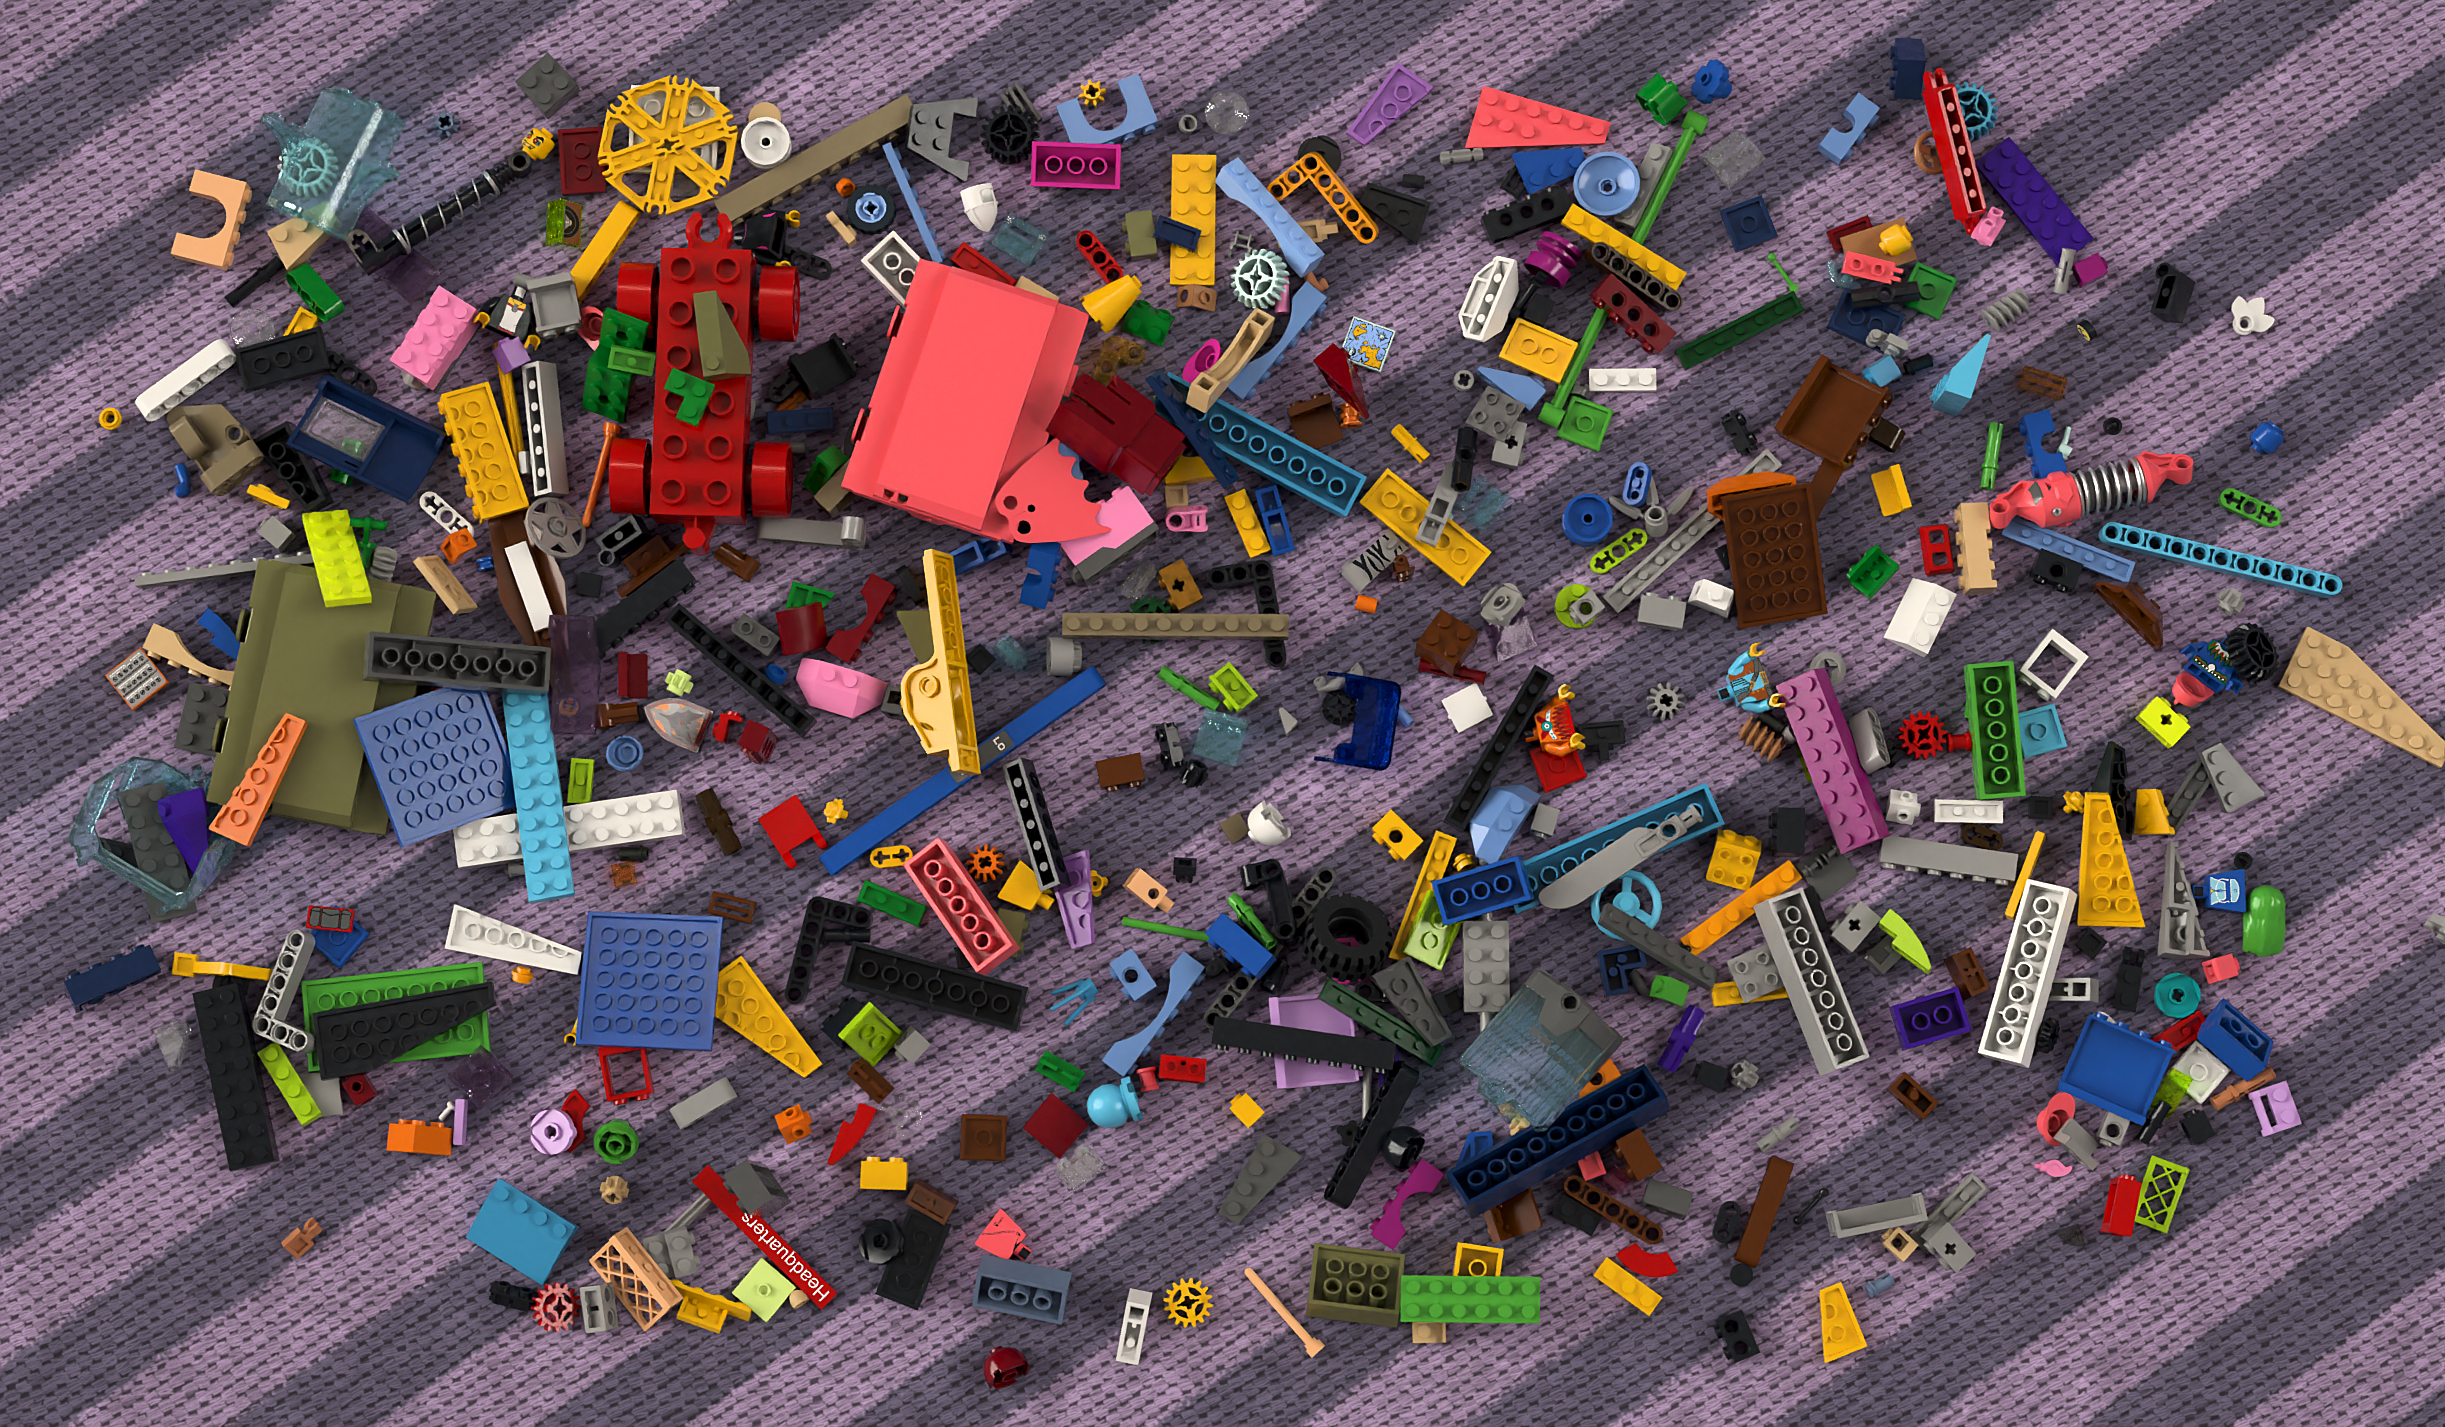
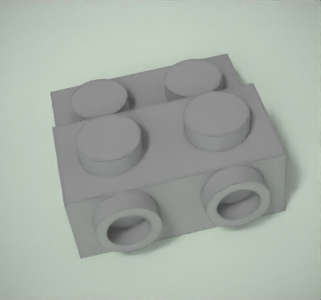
(673, 1251)

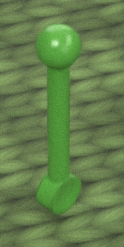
(1792, 286)

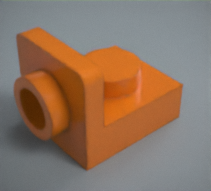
(457, 545)

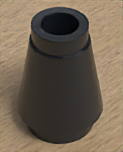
(1274, 978)

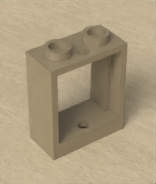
(831, 496)

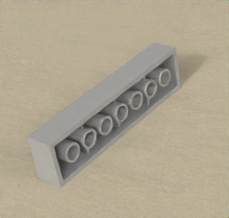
(1811, 981)

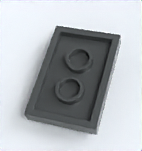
(199, 718)

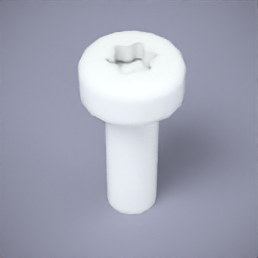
(451, 1106)

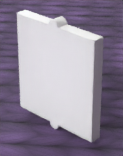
(1467, 707)

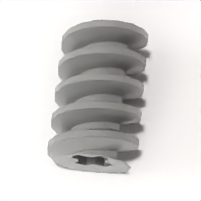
(2006, 309)

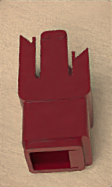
(1121, 433)

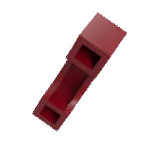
(847, 644)

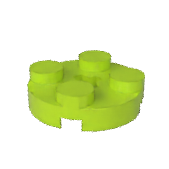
(1563, 602)

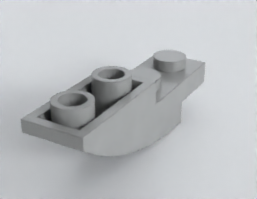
(1438, 509)

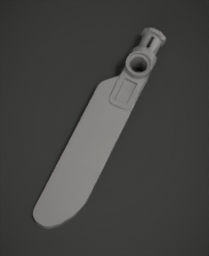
(1614, 862)

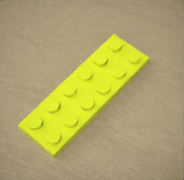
(336, 558)

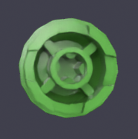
(616, 1141)

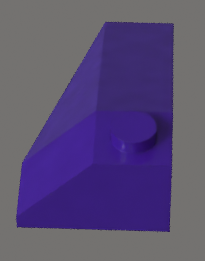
(185, 821)

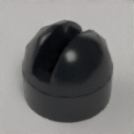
(2113, 430)
(2247, 857)

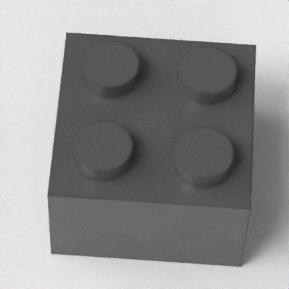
(548, 85)

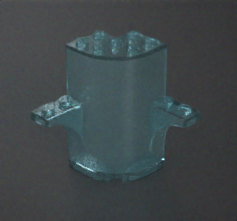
(334, 160)

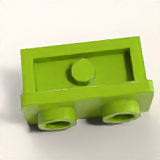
(1232, 687)

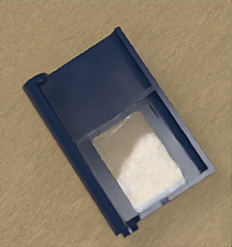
(368, 439)

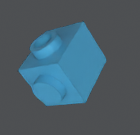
(1881, 371)

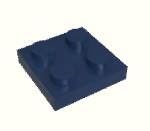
(1748, 224)

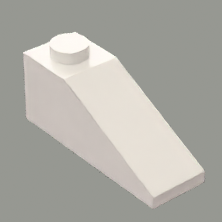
(1134, 1326)

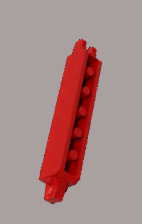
(1954, 149)

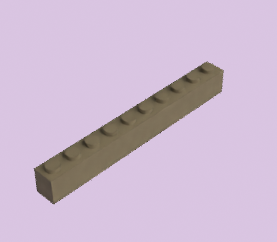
(816, 162)
(1175, 626)

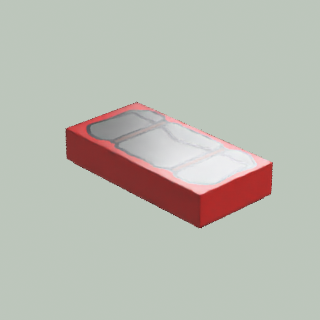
(330, 919)

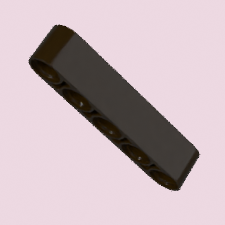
(1644, 278)

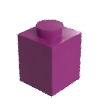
(2089, 270)

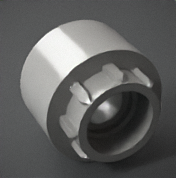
(1063, 656)

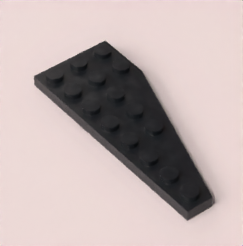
(372, 1034)

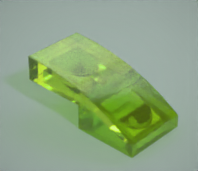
(2172, 1090)

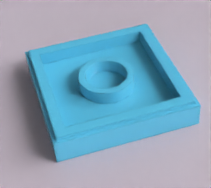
(2040, 731)

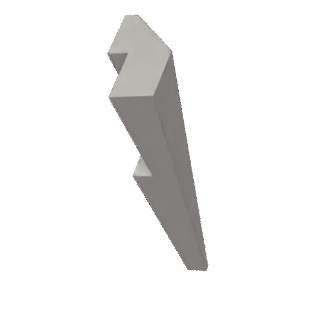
(2179, 926)

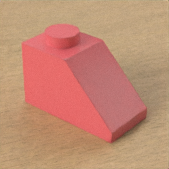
(2221, 968)

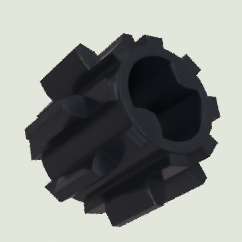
(1193, 773)

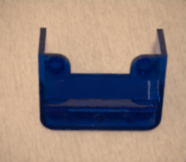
(1373, 724)

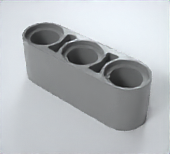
(1869, 740)
(703, 1103)

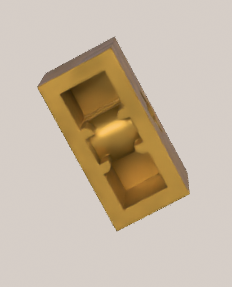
(1179, 573)

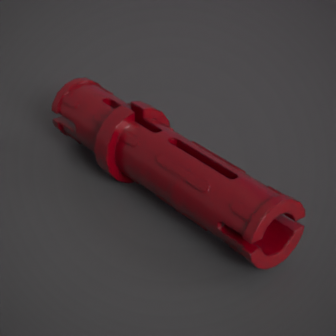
(1462, 674)

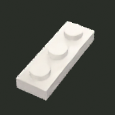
(1622, 380)
(1968, 811)

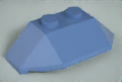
(1500, 820)

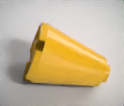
(1112, 301)

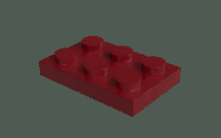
(580, 162)

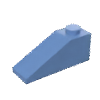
(1514, 385)

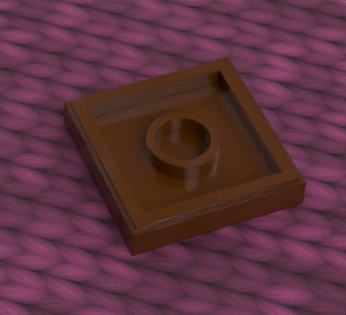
(983, 1137)

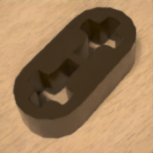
(1983, 832)

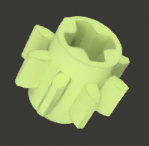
(679, 682)

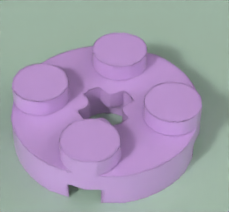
(564, 1131)

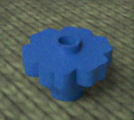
(1711, 82)

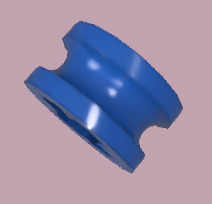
(485, 564)

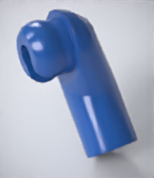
(184, 479)

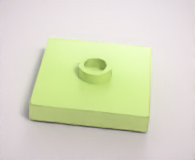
(764, 1290)

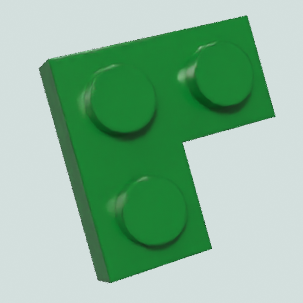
(695, 394)

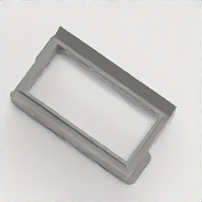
(1877, 1216)

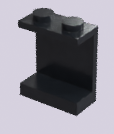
(823, 367)

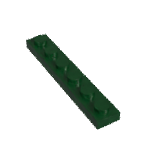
(1739, 330)
(1379, 1022)

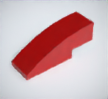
(852, 1134)

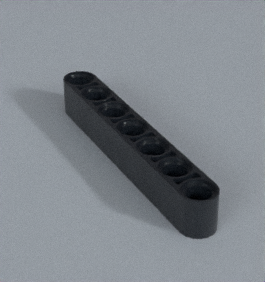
(1371, 1135)

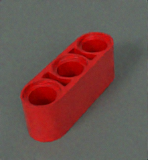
(1094, 250)

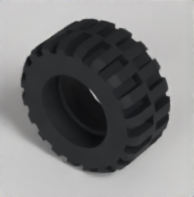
(1342, 960)

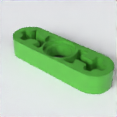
(2237, 495)

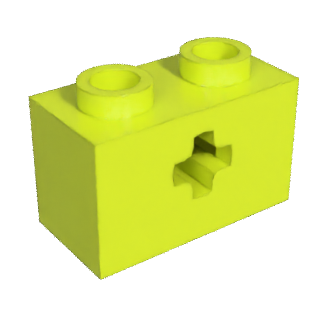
(2152, 717)

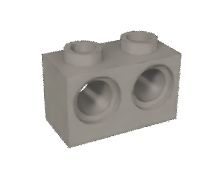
(599, 1307)

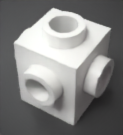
(1902, 807)

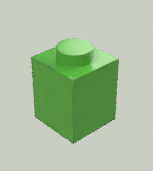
(1669, 990)

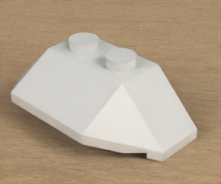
(1490, 299)

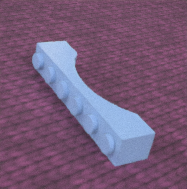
(1296, 245)

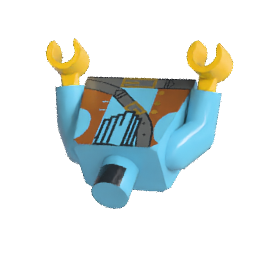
(1749, 684)

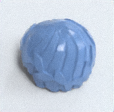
(624, 753)

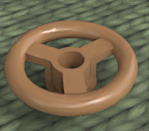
(1922, 155)

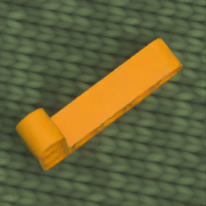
(1328, 192)

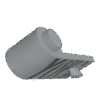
(1373, 561)

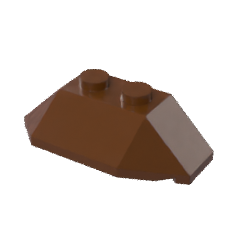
(2134, 608)

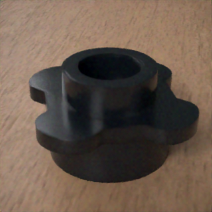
(1342, 1130)

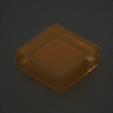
(624, 874)

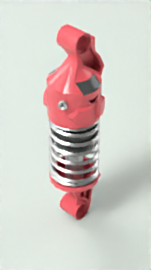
(2070, 497)

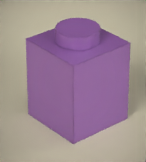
(510, 354)

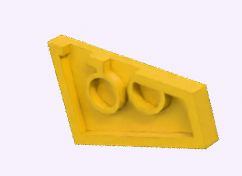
(1838, 1323)

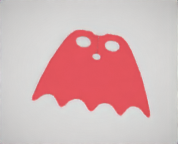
(1057, 496)

